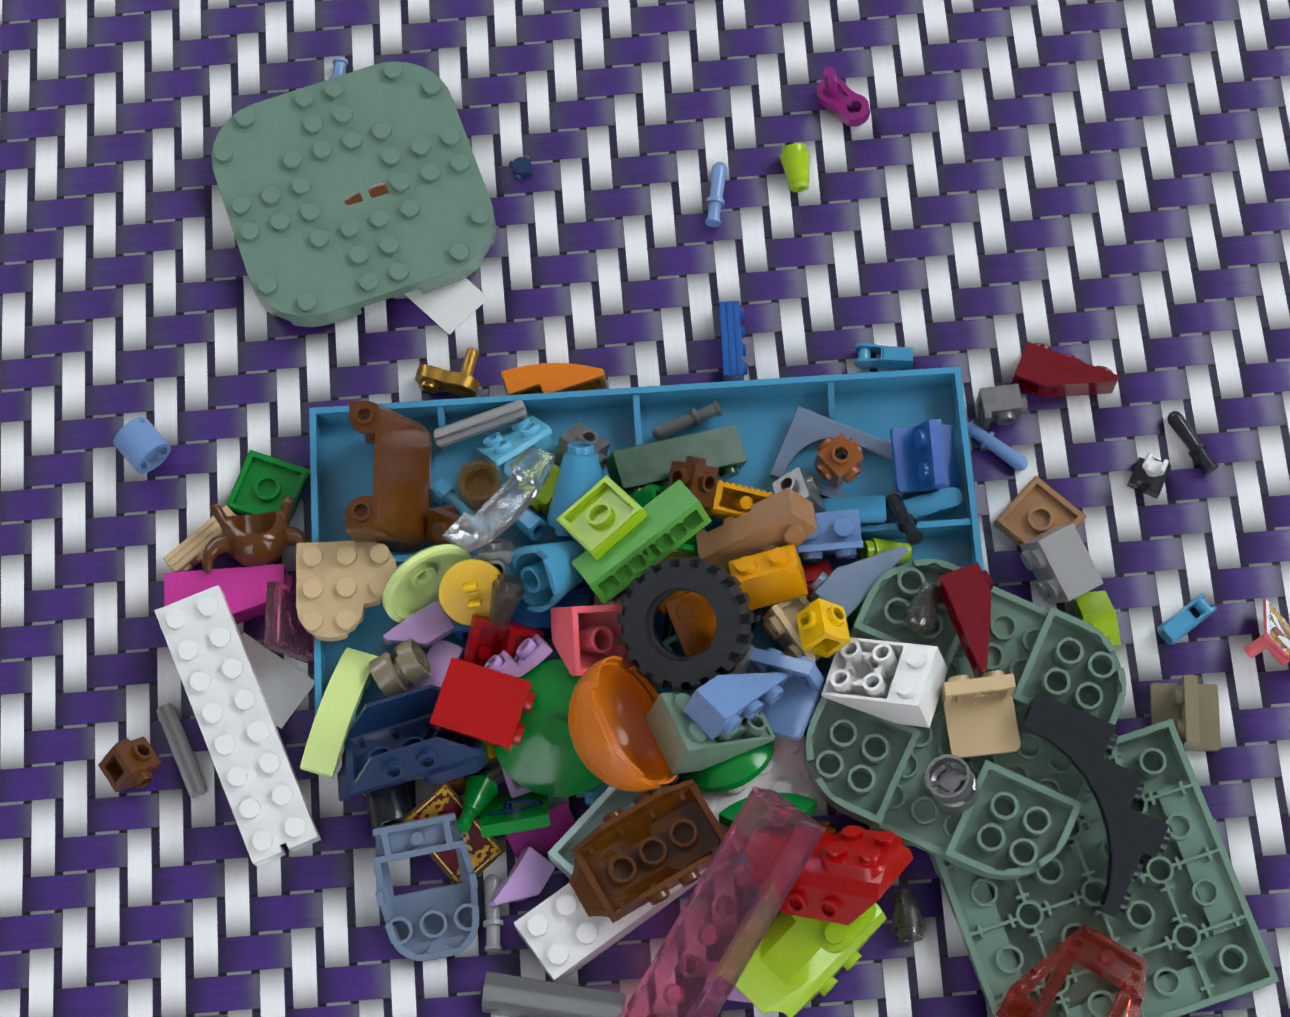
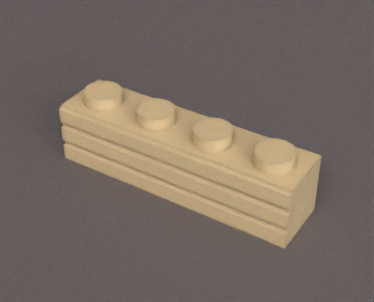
(190, 551)

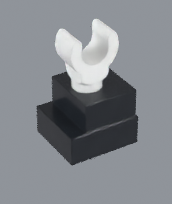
(1149, 475)

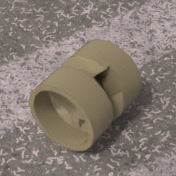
(397, 670)

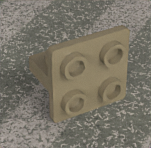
(1192, 709)

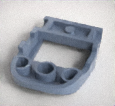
(430, 920)

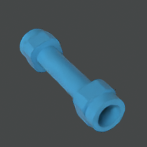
(445, 494)

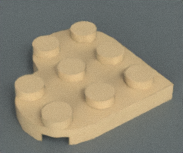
(338, 583)

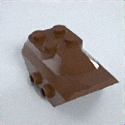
(645, 851)

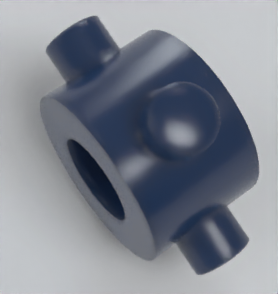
(522, 167)

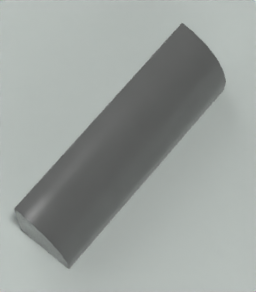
(538, 998)

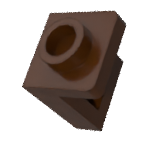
(438, 522)

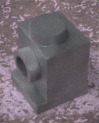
(1000, 405)

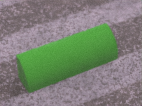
(670, 522)

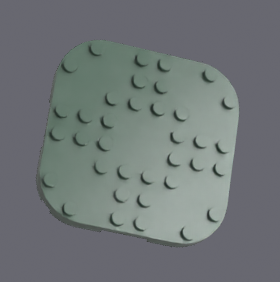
(305, 151)
(1025, 796)

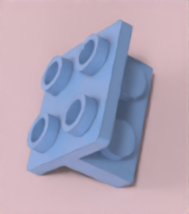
(836, 534)

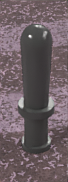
(686, 421)

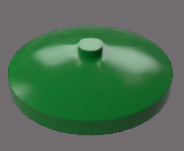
(546, 754)

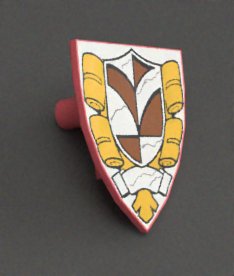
(1275, 637)

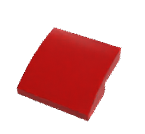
(489, 640)

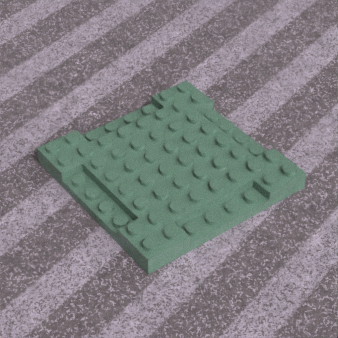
(1181, 912)

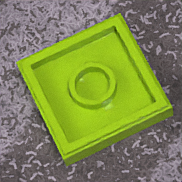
(601, 517)

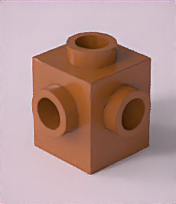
(836, 470)

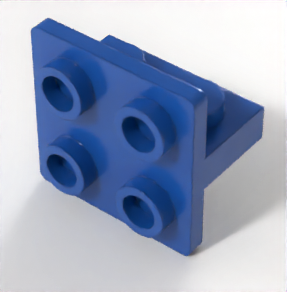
(924, 457)

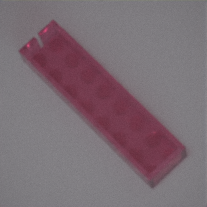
(728, 910)

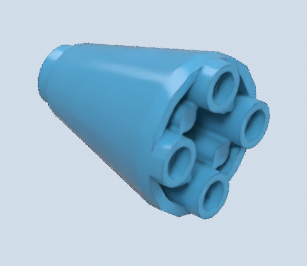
(577, 475)

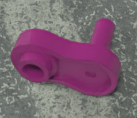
(840, 99)

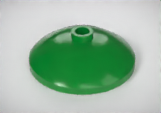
(732, 772)

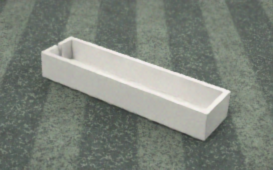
(237, 725)

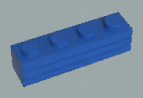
(731, 341)

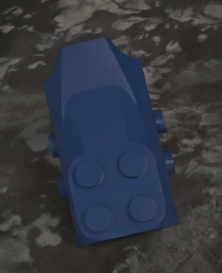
(397, 745)

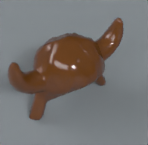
(253, 538)

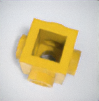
(823, 628)

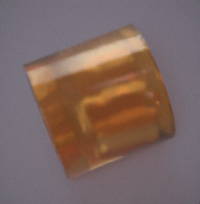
(478, 483)

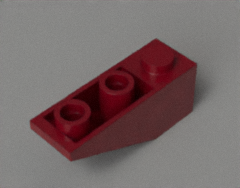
(1059, 375)

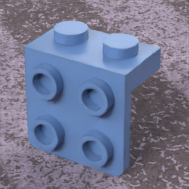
(802, 690)

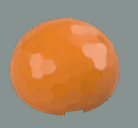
(612, 730)

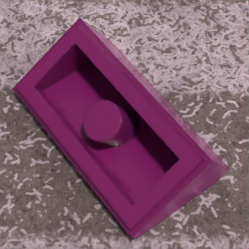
(543, 838)

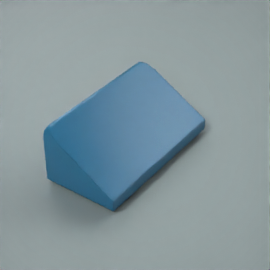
(871, 508)

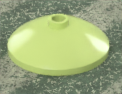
(418, 580)

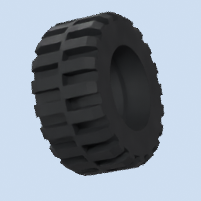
(640, 631)

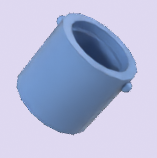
(142, 445)

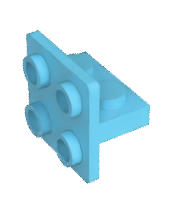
(505, 447)

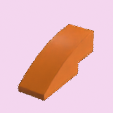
(552, 378)

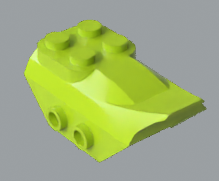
(802, 958)

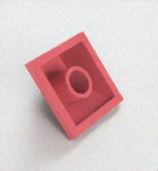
(586, 635)

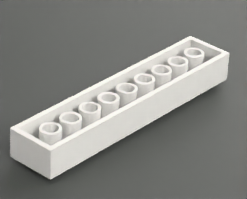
(568, 939)

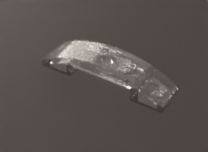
(507, 504)

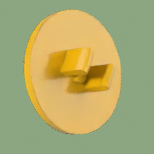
(467, 589)

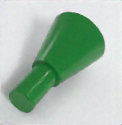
(478, 794)

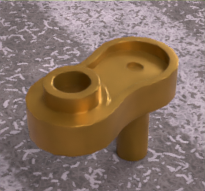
(461, 384)

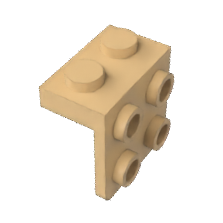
(981, 714)

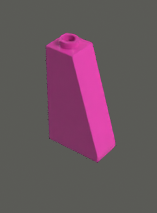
(242, 586)

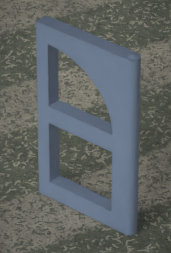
(813, 428)

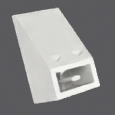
(888, 680)

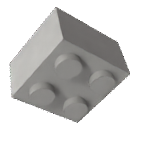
(1060, 564)

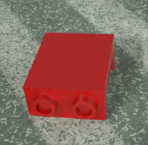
(483, 704)

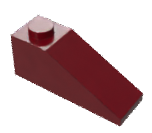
(968, 603)

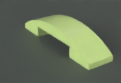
(336, 713)

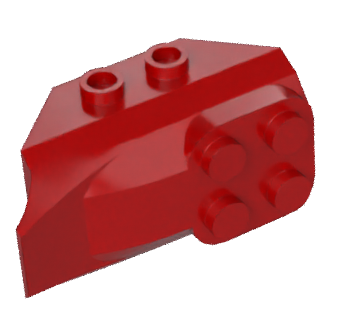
(847, 875)

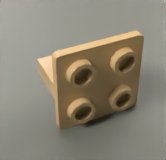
(783, 626)

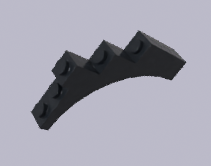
(1128, 832)

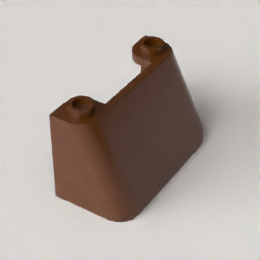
(401, 479)

